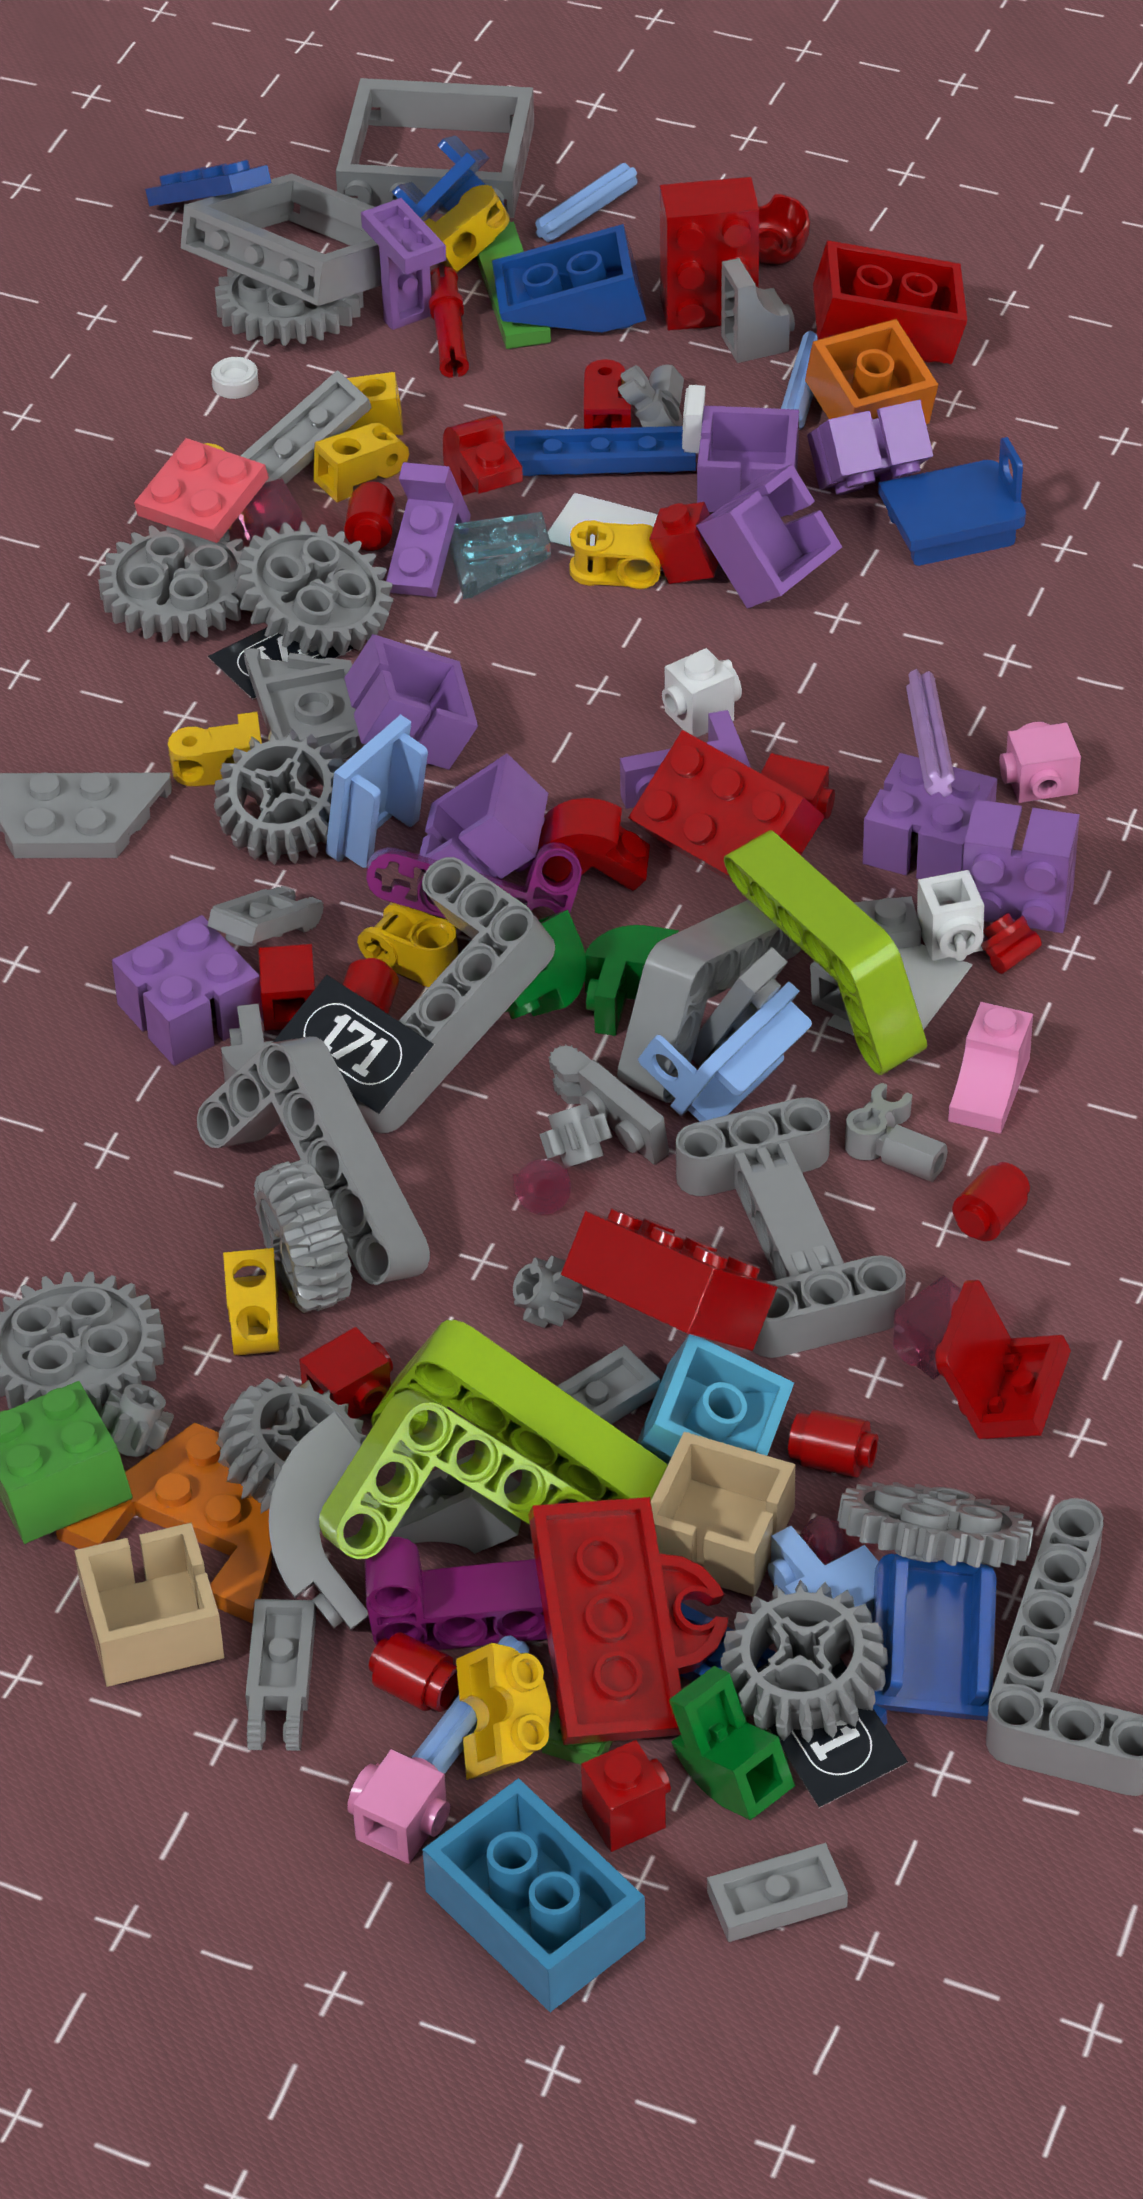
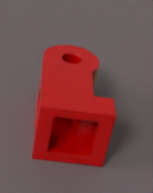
(602, 400)

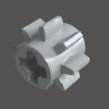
(575, 1135)
(546, 1293)
(136, 1419)

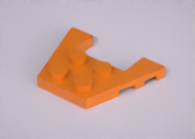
(185, 1486)

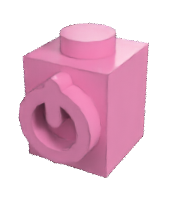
(1041, 762)
(398, 1805)

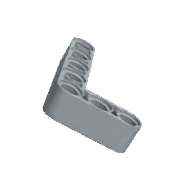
(683, 975)
(477, 986)
(307, 1093)
(1041, 1649)

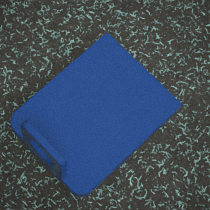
(451, 185)
(958, 507)
(936, 1636)

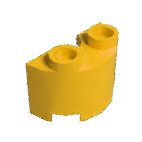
(509, 1707)

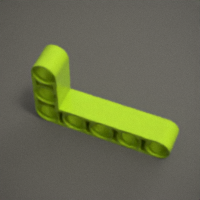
(840, 941)
(526, 1414)
(414, 1461)

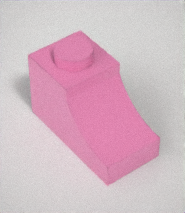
(991, 1067)

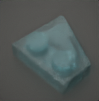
(497, 550)

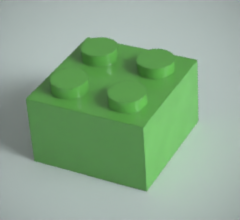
(57, 1463)

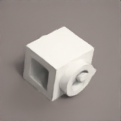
(699, 687)
(950, 915)

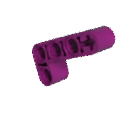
(536, 892)
(454, 1603)

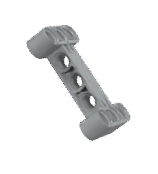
(764, 1160)

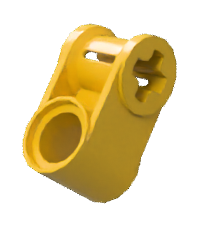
(619, 556)
(414, 943)

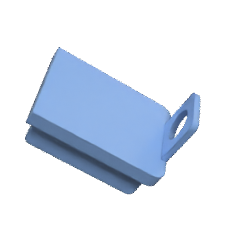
(374, 786)
(736, 1065)

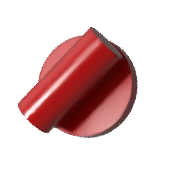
(1009, 942)

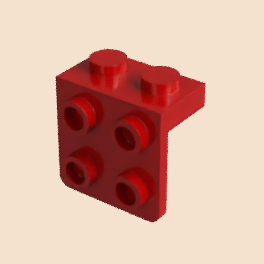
(998, 1380)

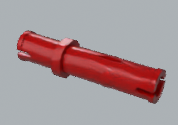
(447, 311)

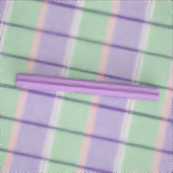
(930, 733)

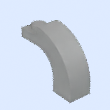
(294, 1519)

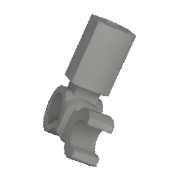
(654, 399)
(875, 1133)

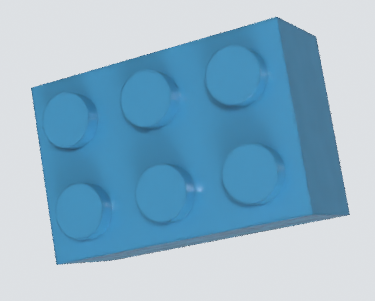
(534, 1894)

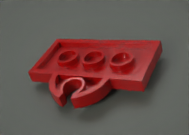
(617, 1618)

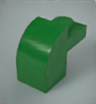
(615, 971)
(561, 978)
(722, 1752)

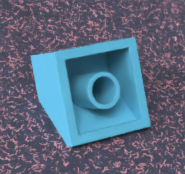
(715, 1398)

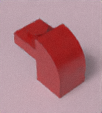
(480, 456)
(597, 839)

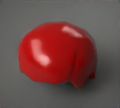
(782, 229)

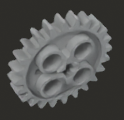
(275, 314)
(172, 583)
(313, 588)
(76, 1335)
(935, 1524)

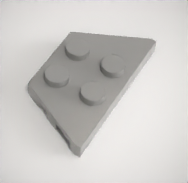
(306, 697)
(76, 812)

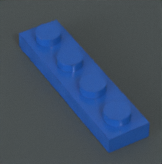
(207, 182)
(600, 450)

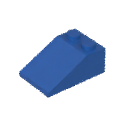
(573, 284)

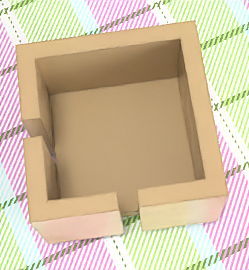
(722, 1509)
(155, 1622)

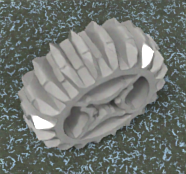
(276, 778)
(305, 1235)
(259, 1453)
(802, 1688)

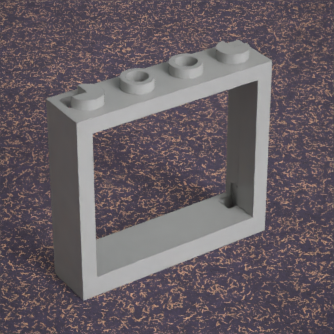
(435, 107)
(231, 234)

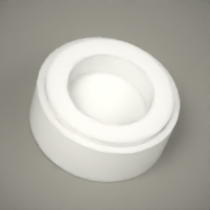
(234, 377)

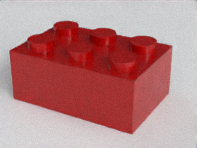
(698, 231)
(873, 286)
(714, 804)
(670, 1277)

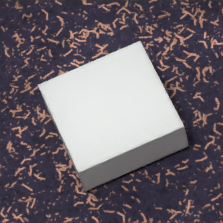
(693, 417)

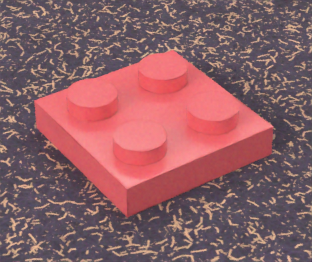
(201, 490)

